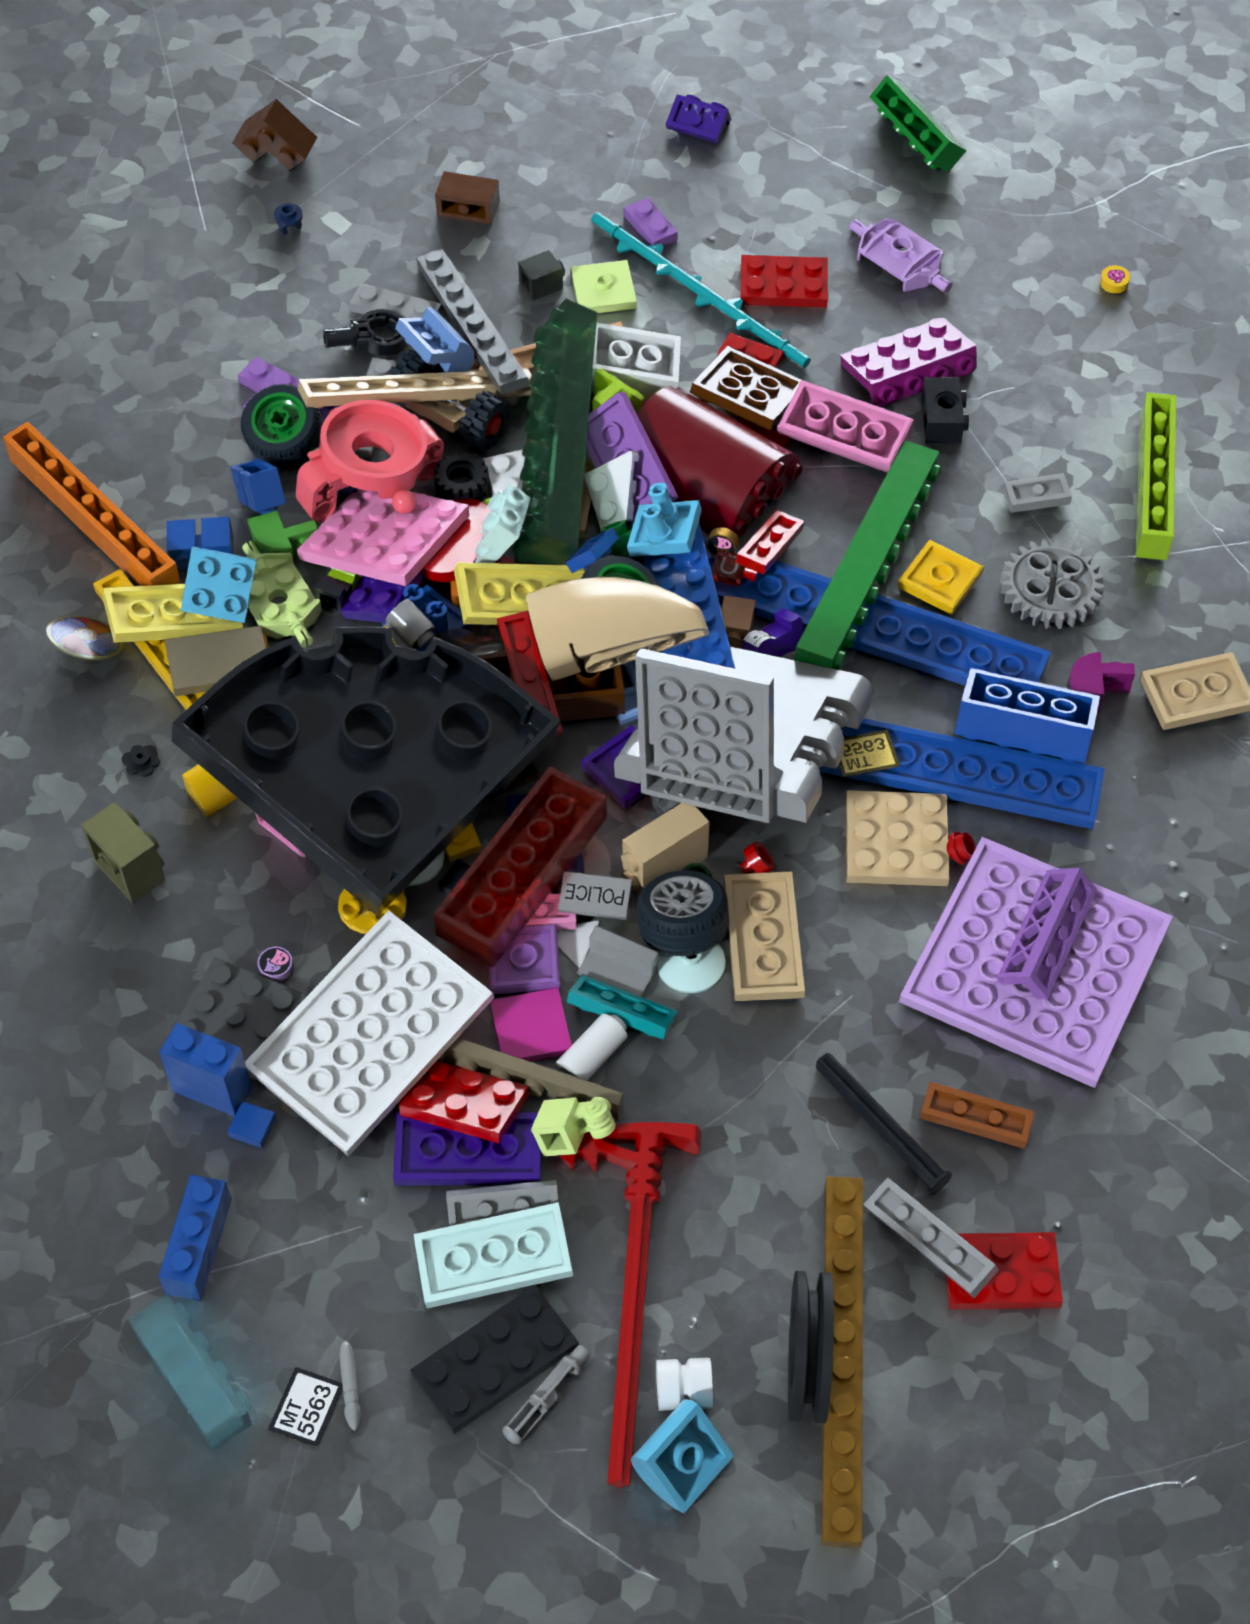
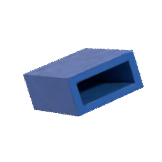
(205, 1069)

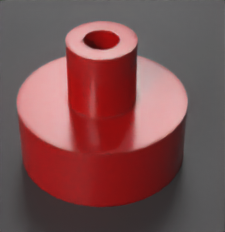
(757, 859)

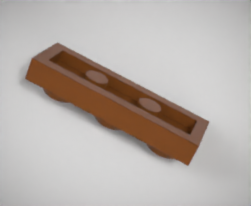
(977, 1115)

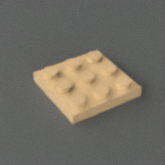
(896, 838)

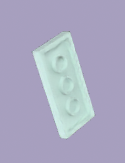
(492, 1255)

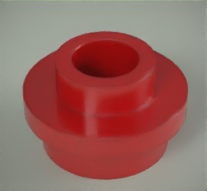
(960, 847)

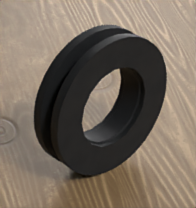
(810, 1346)

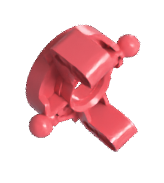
(360, 424)

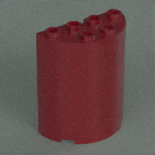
(716, 459)

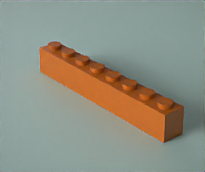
(89, 508)

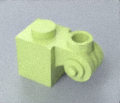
(565, 1121)

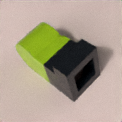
(337, 585)

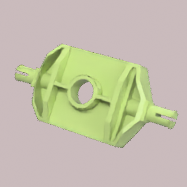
(278, 577)

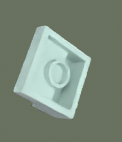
(502, 524)

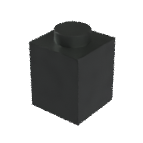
(541, 275)

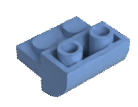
(437, 341)

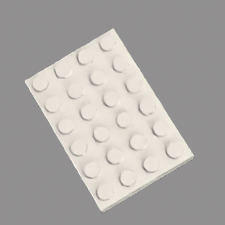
(368, 1032)

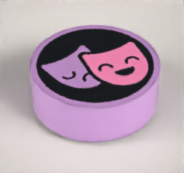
(275, 964)

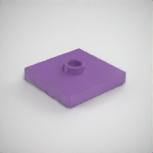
(528, 963)

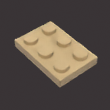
(1197, 690)

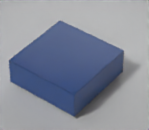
(251, 1124)

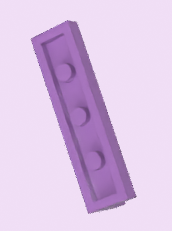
(1056, 931)

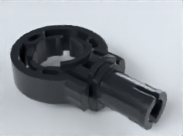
(361, 336)

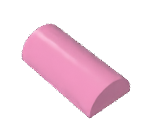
(845, 426)

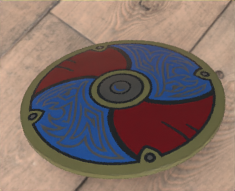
(83, 638)

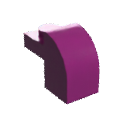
(1095, 677)

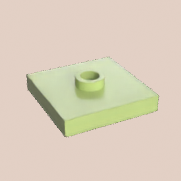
(604, 286)

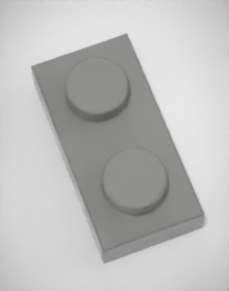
(1037, 493)

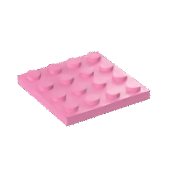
(379, 542)

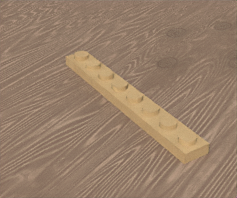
(401, 388)

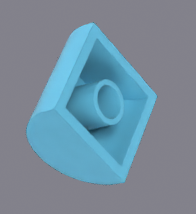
(682, 1456)

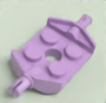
(915, 267)

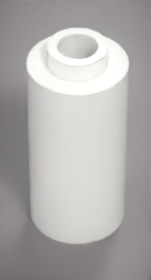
(593, 1047)

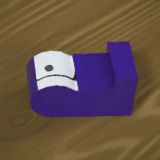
(777, 637)

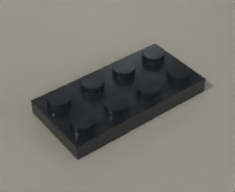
(494, 1359)

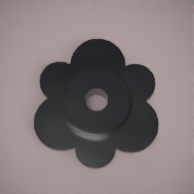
(141, 760)

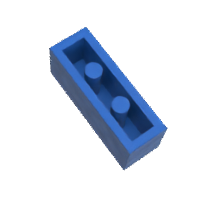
(195, 1237)

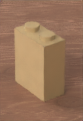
(665, 845)

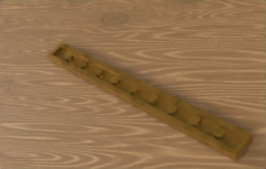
(844, 1423)

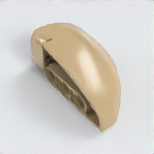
(608, 623)

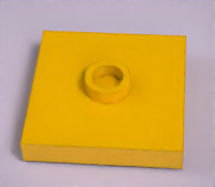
(940, 577)

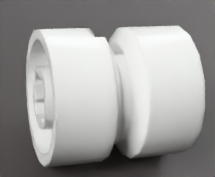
(683, 1382)

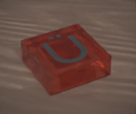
(726, 570)

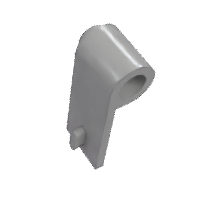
(410, 626)

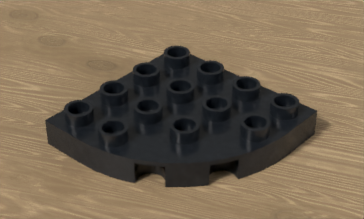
(366, 749)

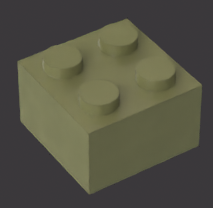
(124, 851)

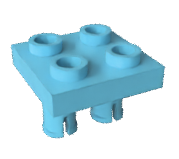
(664, 525)
(218, 584)

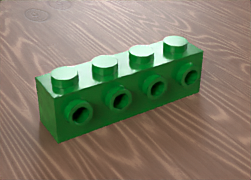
(917, 124)

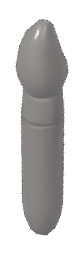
(350, 1387)

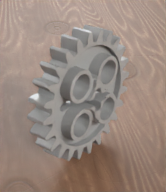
(1075, 587)

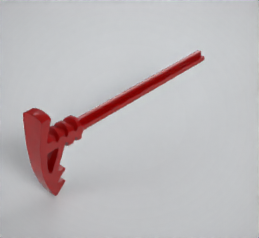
(642, 1195)

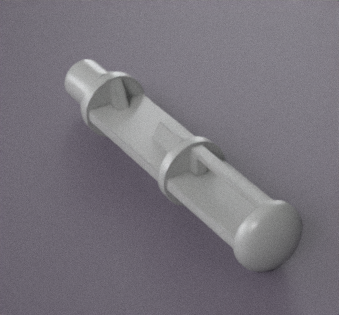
(545, 1393)

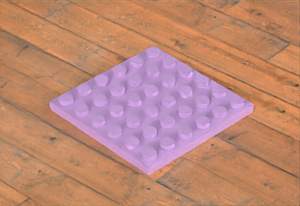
(1094, 989)

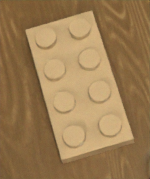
(764, 936)

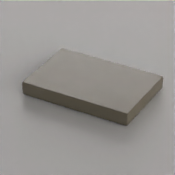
(204, 659)

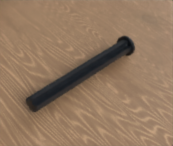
(883, 1123)

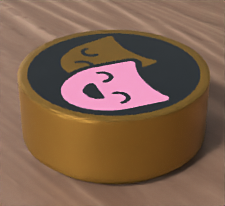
(723, 540)

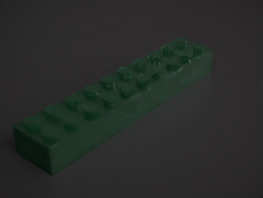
(557, 435)

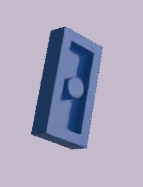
(592, 550)

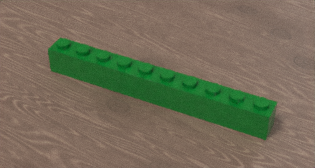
(868, 557)

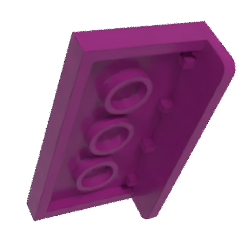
(899, 363)

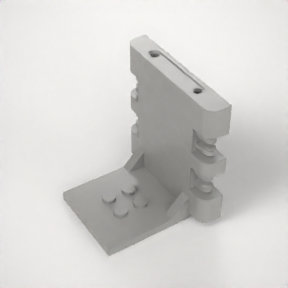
(741, 735)

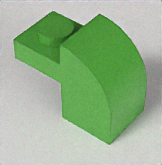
(272, 537)

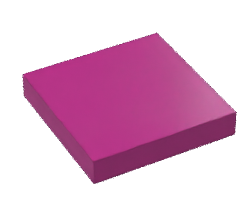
(531, 1025)

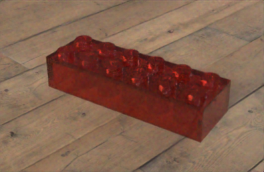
(520, 866)

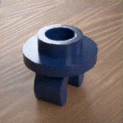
(288, 215)

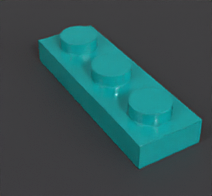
(634, 1010)

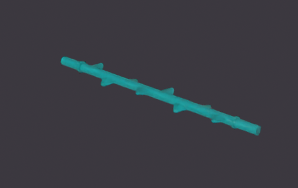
(705, 295)

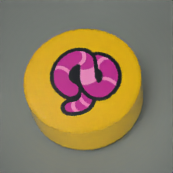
(1115, 279)

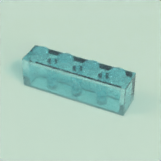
(191, 1372)

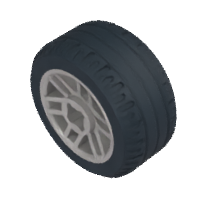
(683, 913)

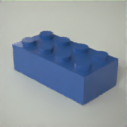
(1027, 715)

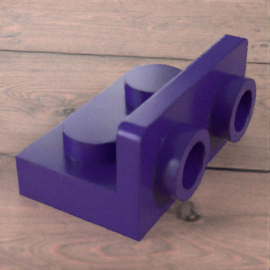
(698, 118)

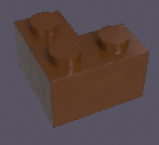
(275, 131)

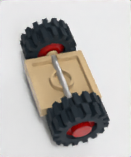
(478, 419)

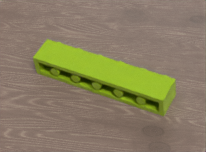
(1156, 476)

